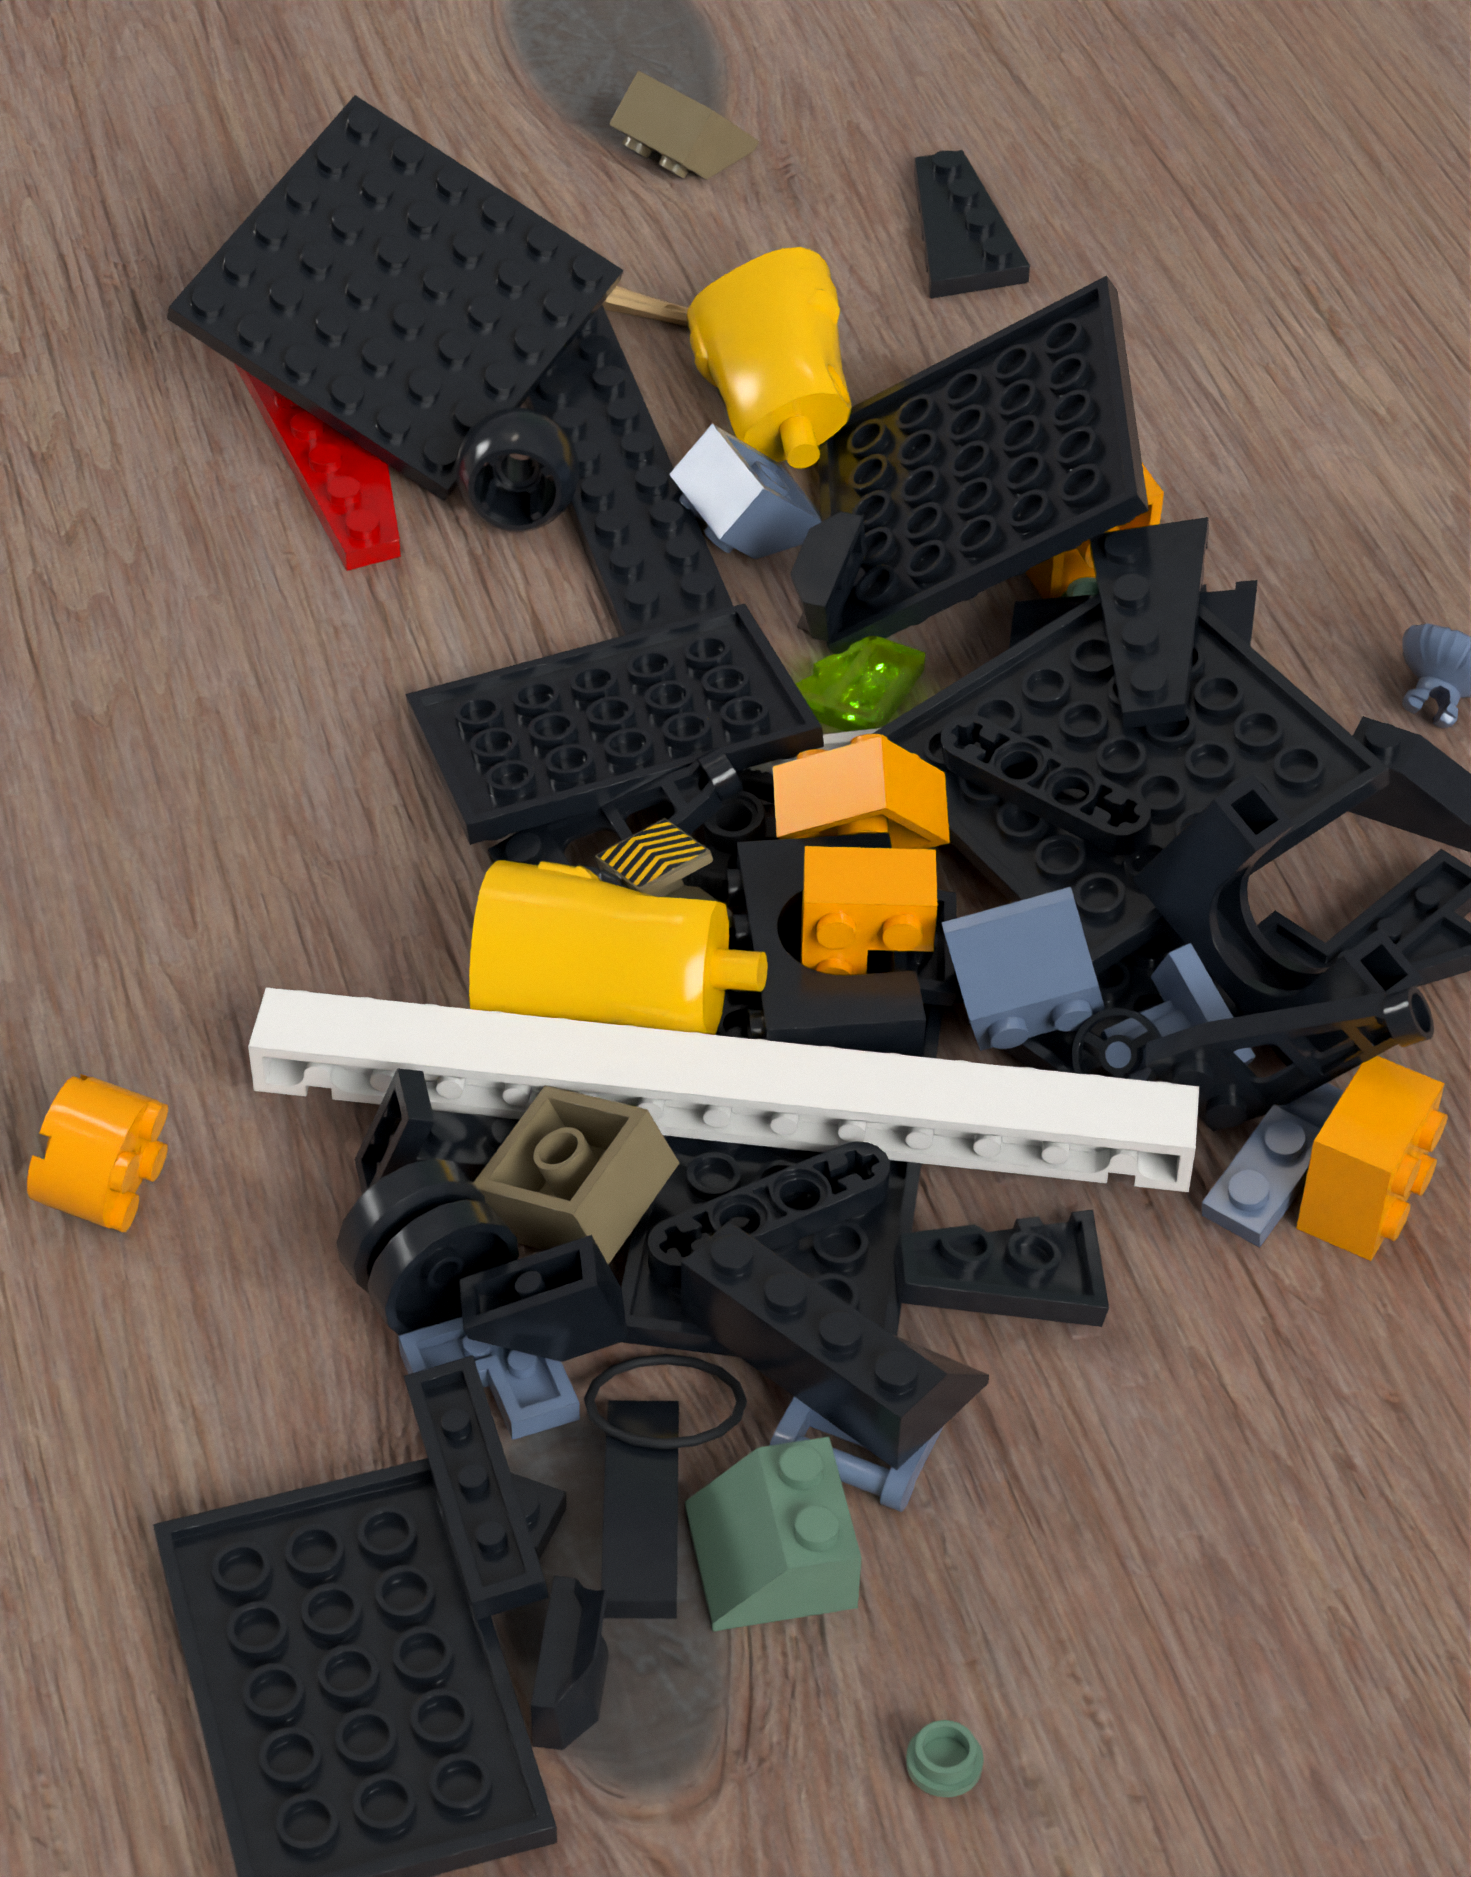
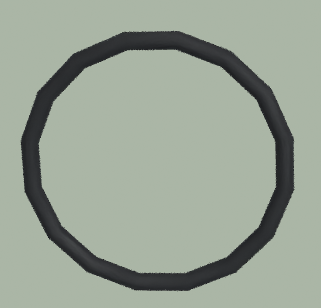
(667, 1443)

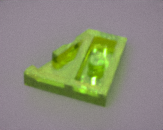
(862, 684)

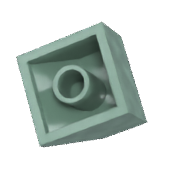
(775, 1537)

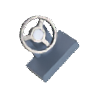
(1188, 1002)

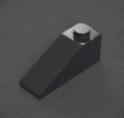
(1425, 787)

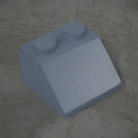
(743, 496)
(1024, 969)

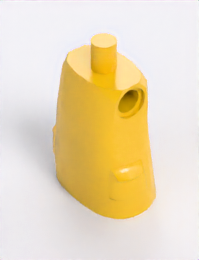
(774, 353)
(601, 953)

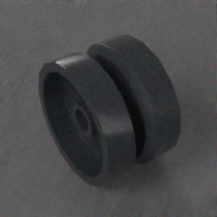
(418, 1238)

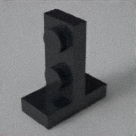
(410, 1132)

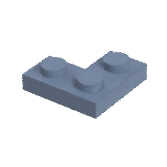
(527, 1388)

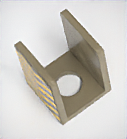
(657, 862)

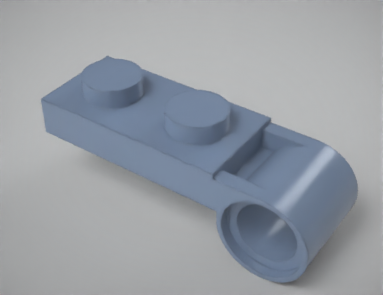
(1270, 1167)

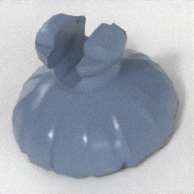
(1443, 668)

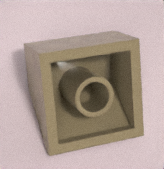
(678, 129)

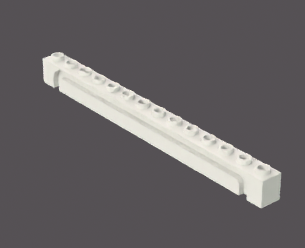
(736, 1087)

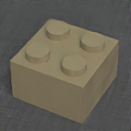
(577, 1171)

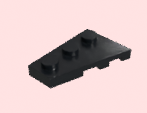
(1013, 1272)

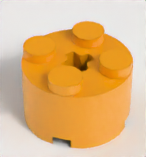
(98, 1151)

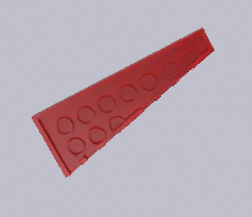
(340, 479)

